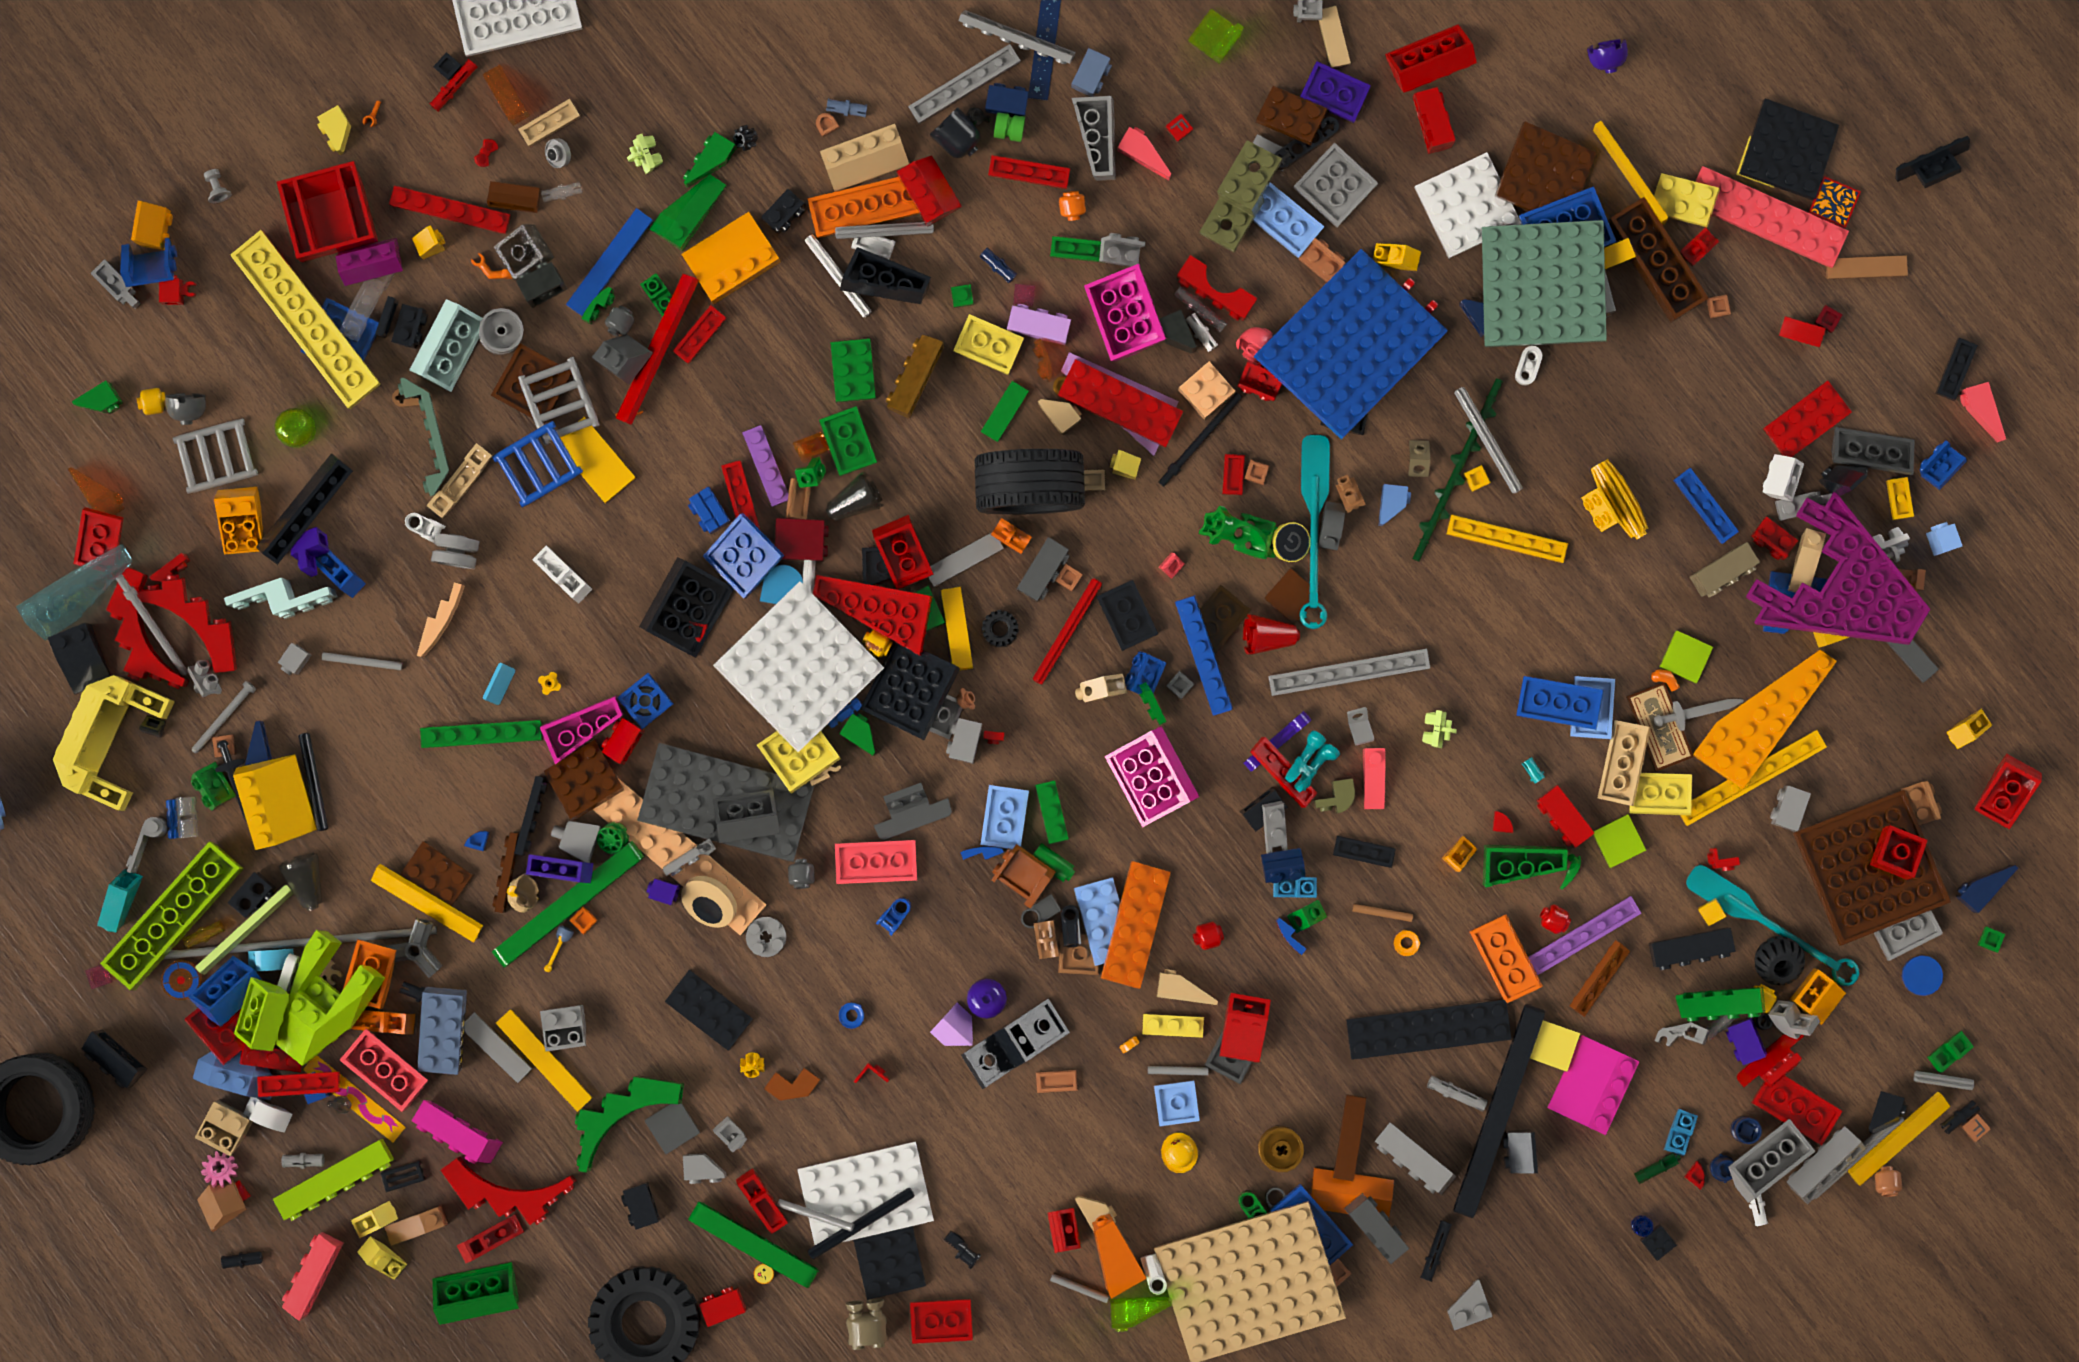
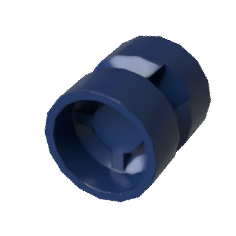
(1745, 1130)

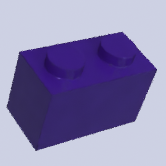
(663, 891)
(1746, 1041)

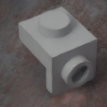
(730, 1134)

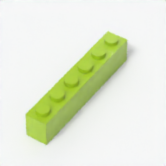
(334, 1179)

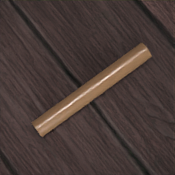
(1382, 912)

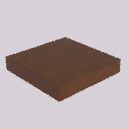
(1290, 595)

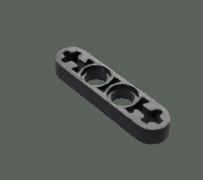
(1307, 148)

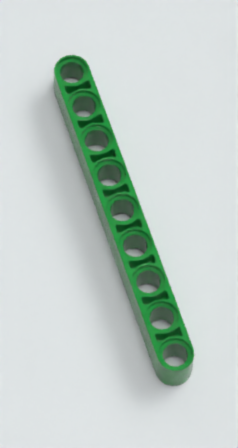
(567, 904)

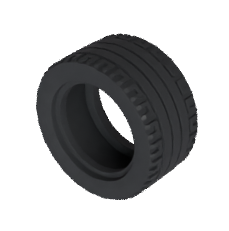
(1029, 481)
(77, 1108)

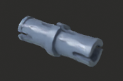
(846, 108)

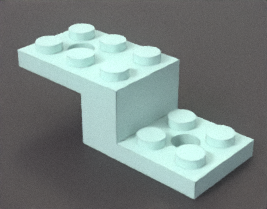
(281, 598)

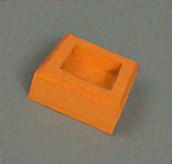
(583, 920)

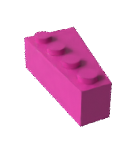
(575, 729)
(456, 1133)

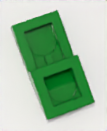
(1950, 1051)

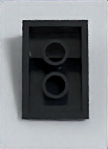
(79, 656)

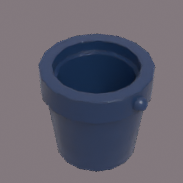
(1719, 1168)

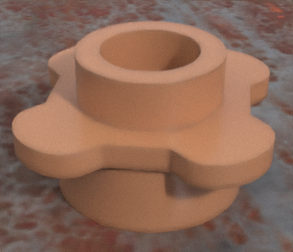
(966, 699)

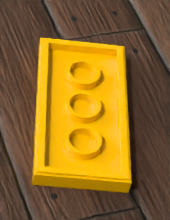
(598, 461)

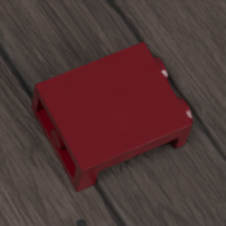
(802, 539)

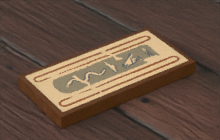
(1665, 743)

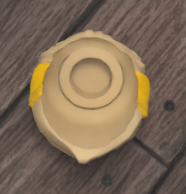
(523, 893)

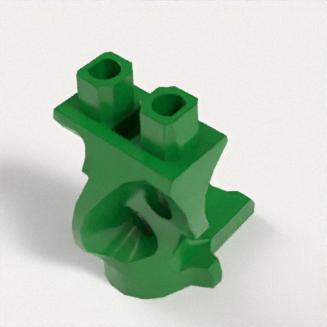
(1222, 525)

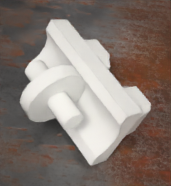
(1894, 547)

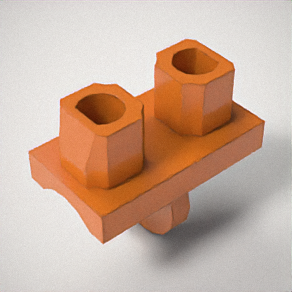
(1011, 536)

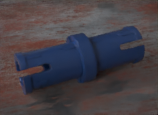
(998, 265)

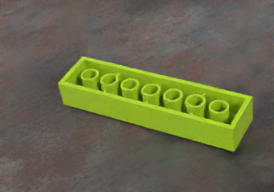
(172, 916)

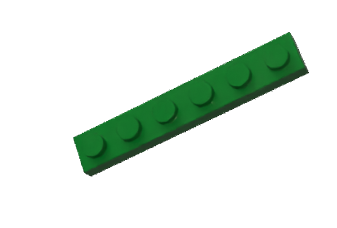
(481, 734)

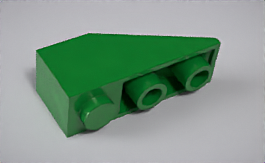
(713, 157)

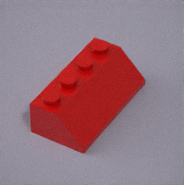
(1431, 58)

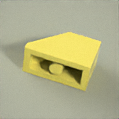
(374, 1219)

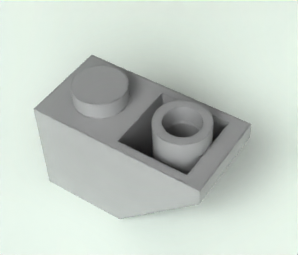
(701, 1167)

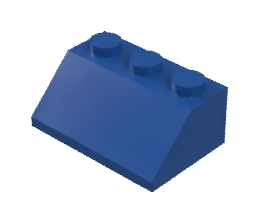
(224, 991)

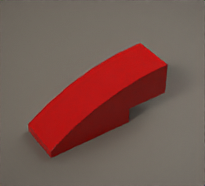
(761, 1201)

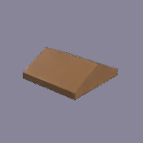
(221, 1204)

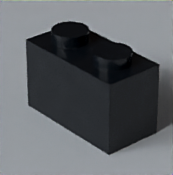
(640, 1205)

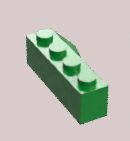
(1721, 1002)

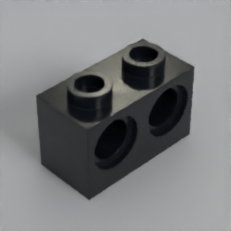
(248, 890)

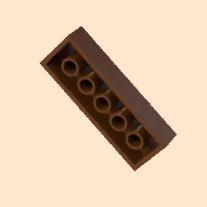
(1658, 260)

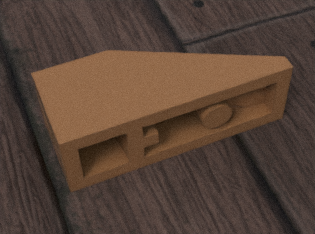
(416, 1225)

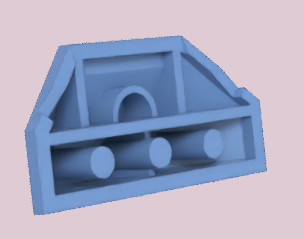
(231, 1076)

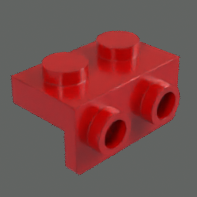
(1259, 381)

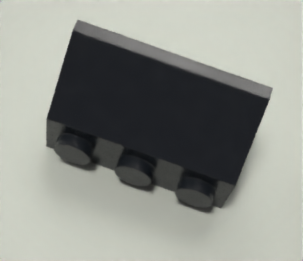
(113, 1059)

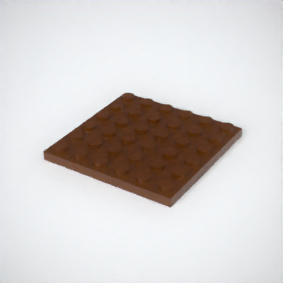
(1852, 891)

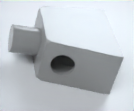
(577, 839)

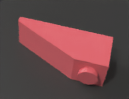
(1139, 149)
(1981, 405)
(1374, 778)

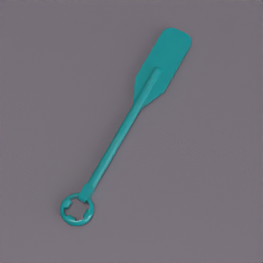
(1314, 489)
(1740, 905)

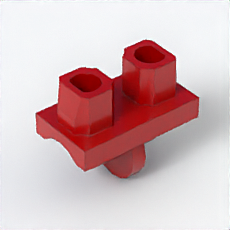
(1699, 247)

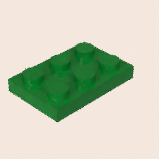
(853, 370)
(848, 441)

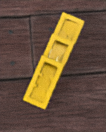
(957, 628)

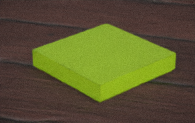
(1686, 657)
(1619, 841)

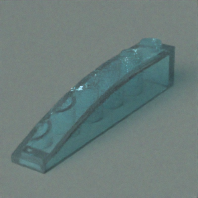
(71, 595)

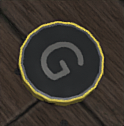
(1291, 542)

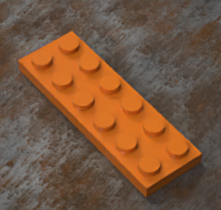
(861, 206)
(1135, 925)

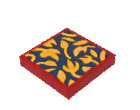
(1834, 202)

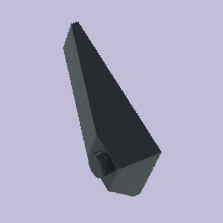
(1843, 478)

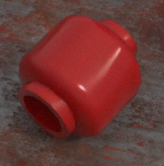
(1555, 919)
(1208, 935)

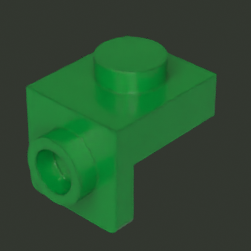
(812, 474)

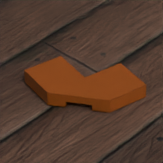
(785, 1090)

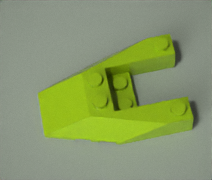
(315, 1008)

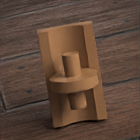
(1349, 493)
(1046, 939)

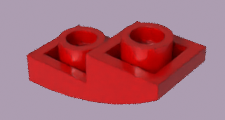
(1802, 331)

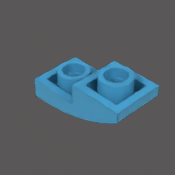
(1303, 888)
(1680, 1132)

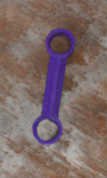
(1282, 737)

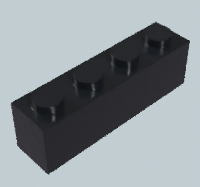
(1692, 947)

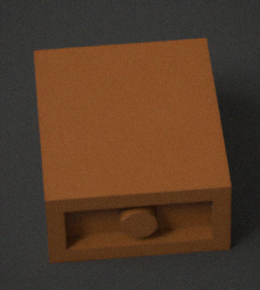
(1023, 874)

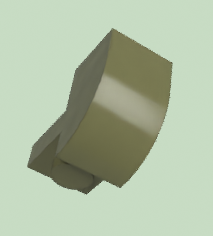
(1343, 797)

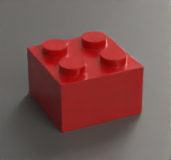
(1898, 852)

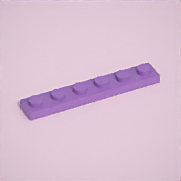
(1584, 935)

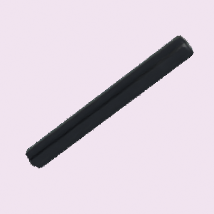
(313, 782)

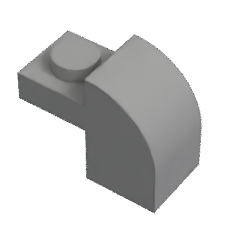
(1790, 1021)

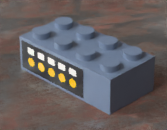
(442, 1030)

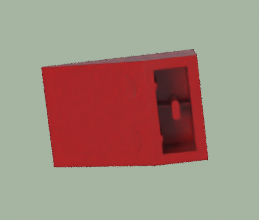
(1244, 1027)

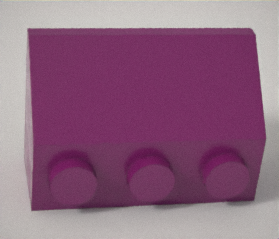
(369, 261)

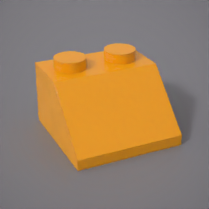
(151, 225)

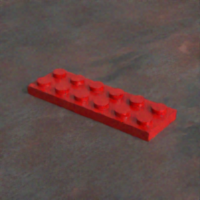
(1120, 403)

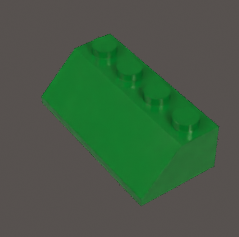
(475, 1293)

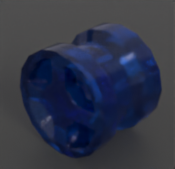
(1645, 1228)

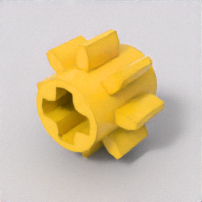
(752, 1065)

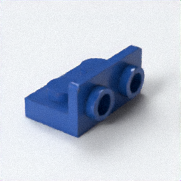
(1144, 669)

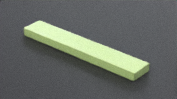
(244, 930)

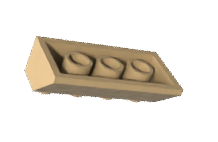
(864, 158)

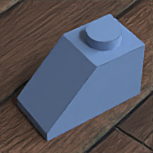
(1392, 501)

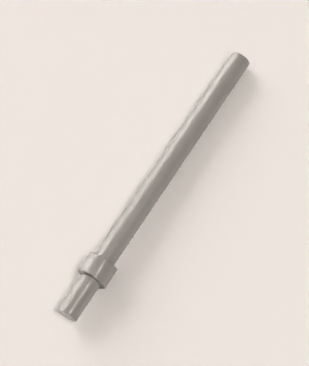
(131, 594)

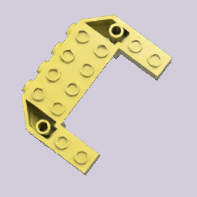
(93, 731)

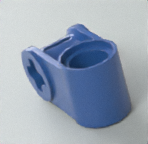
(893, 916)

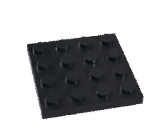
(1789, 149)
(910, 689)

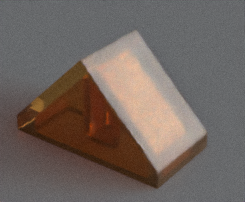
(811, 447)

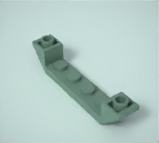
(433, 481)

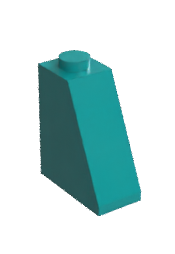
(119, 900)

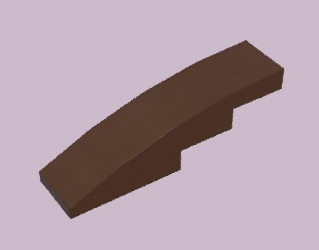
(1349, 1137)

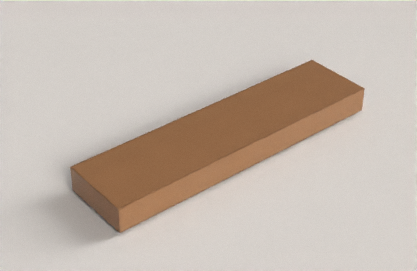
(1868, 267)

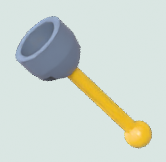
(563, 934)

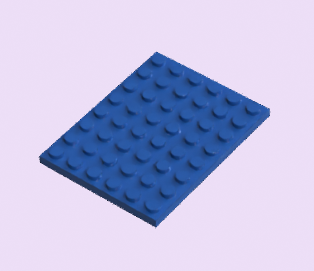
(1350, 343)

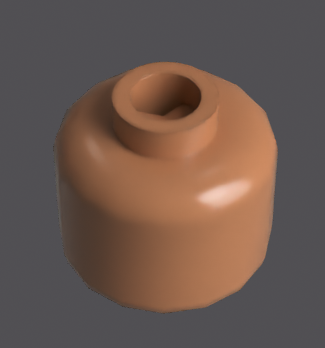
(1888, 1182)

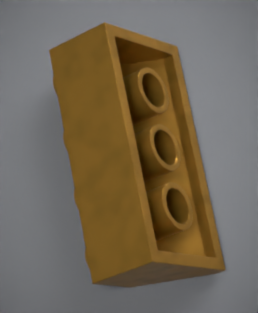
(915, 376)

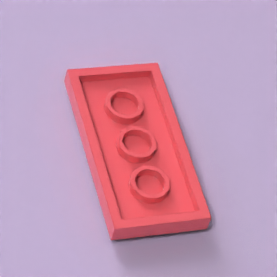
(876, 862)

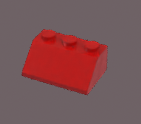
(928, 190)

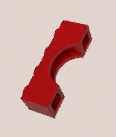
(1236, 303)

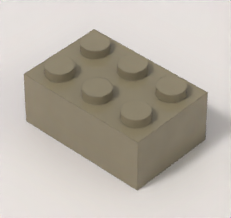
(1725, 570)

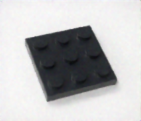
(889, 1262)

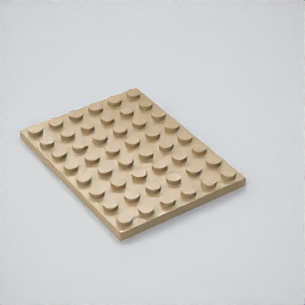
(1250, 1282)

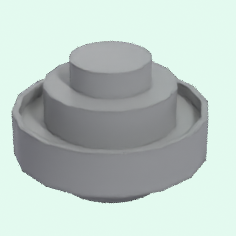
(557, 153)

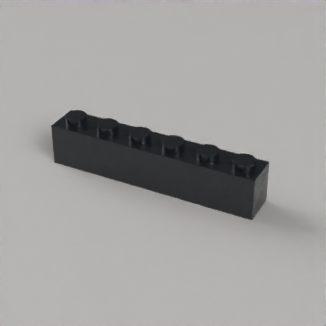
(304, 509)

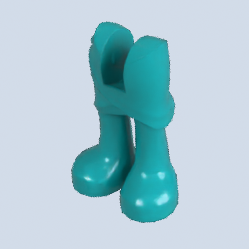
(1326, 752)

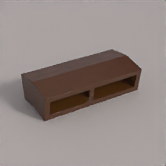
(513, 197)

